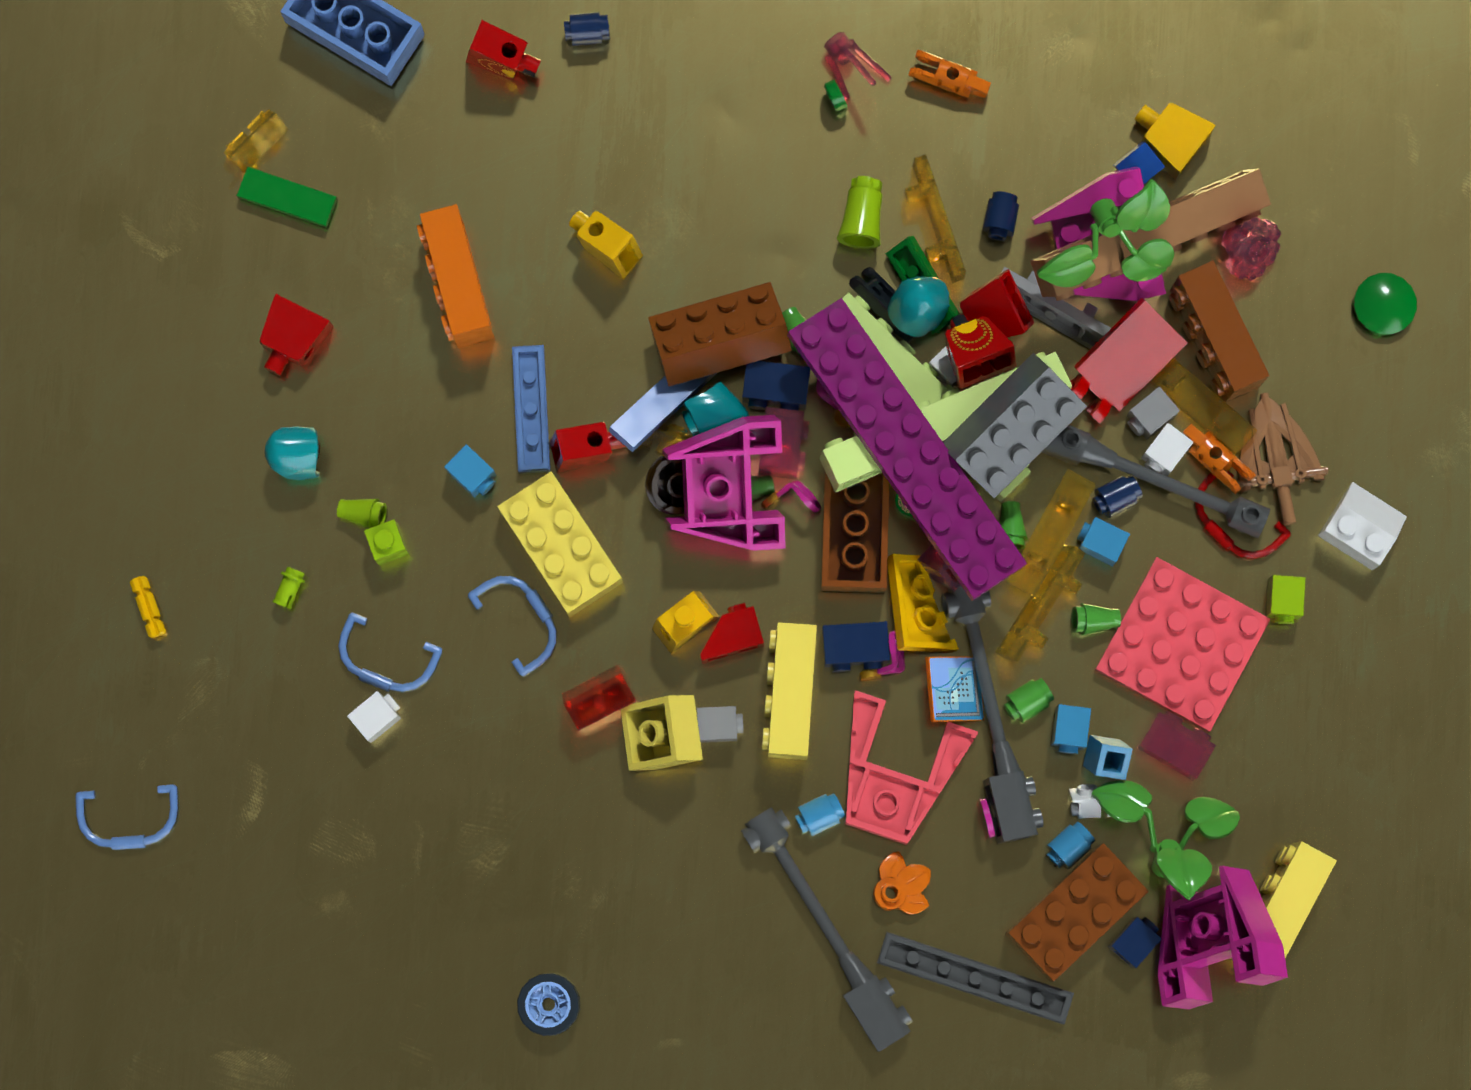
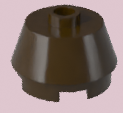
(665, 485)

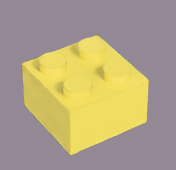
(661, 732)

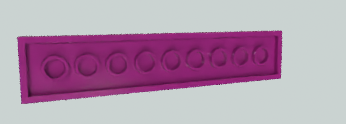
(907, 449)

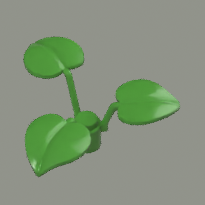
(1144, 211)
(1182, 868)

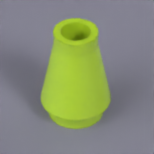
(363, 511)

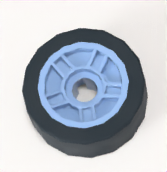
(532, 1010)

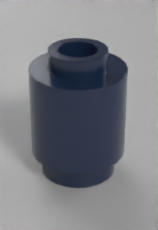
(587, 28)
(1001, 216)
(1117, 496)

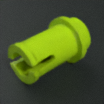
(288, 587)

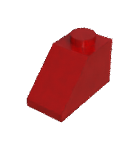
(733, 634)

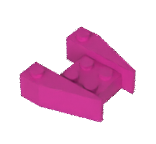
(1072, 221)
(719, 484)
(1213, 928)

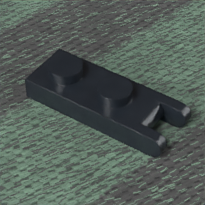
(877, 295)

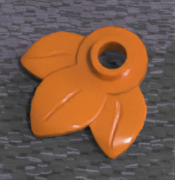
(905, 881)

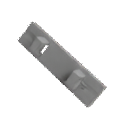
(1060, 314)

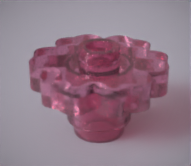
(1251, 247)

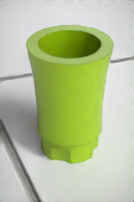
(862, 214)

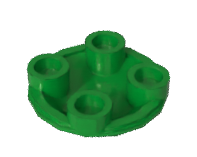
(1385, 303)

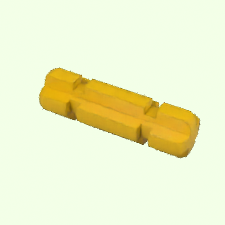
(147, 606)

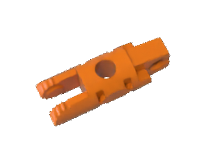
(965, 79)
(1206, 446)

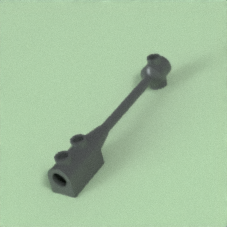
(1079, 446)
(1009, 789)
(869, 995)

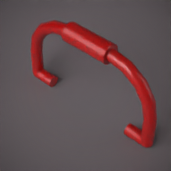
(1225, 540)

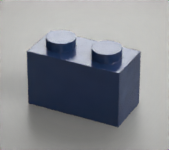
(775, 385)
(855, 645)

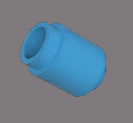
(819, 814)
(1070, 845)

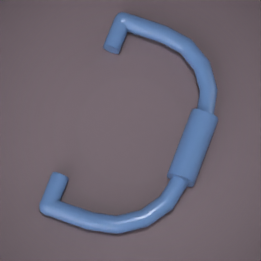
(539, 607)
(376, 679)
(127, 842)

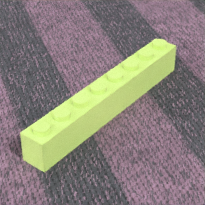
(917, 378)
(851, 463)

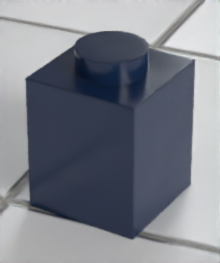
(1136, 941)

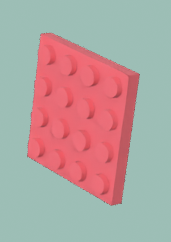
(1182, 644)

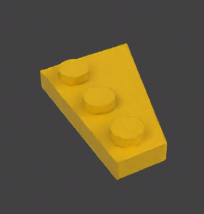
(915, 612)

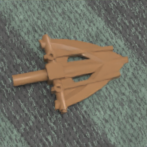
(1273, 423)

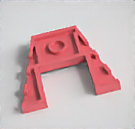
(888, 800)

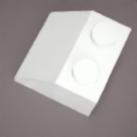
(1363, 526)

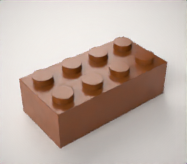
(1218, 332)
(720, 334)
(855, 536)
(1077, 912)

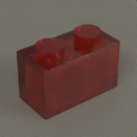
(598, 697)

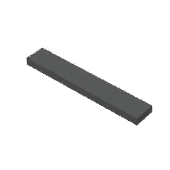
(975, 978)

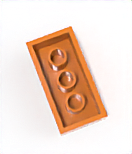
(457, 277)

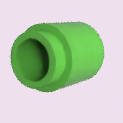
(1028, 700)

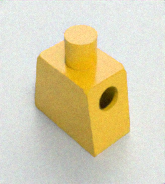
(1174, 135)
(607, 242)
(684, 621)

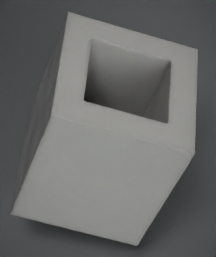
(1152, 413)
(719, 724)

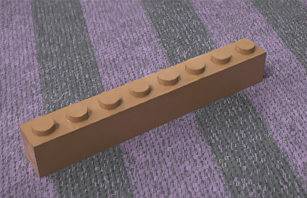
(1189, 219)

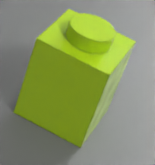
(386, 542)
(1285, 598)

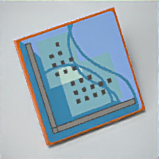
(954, 689)

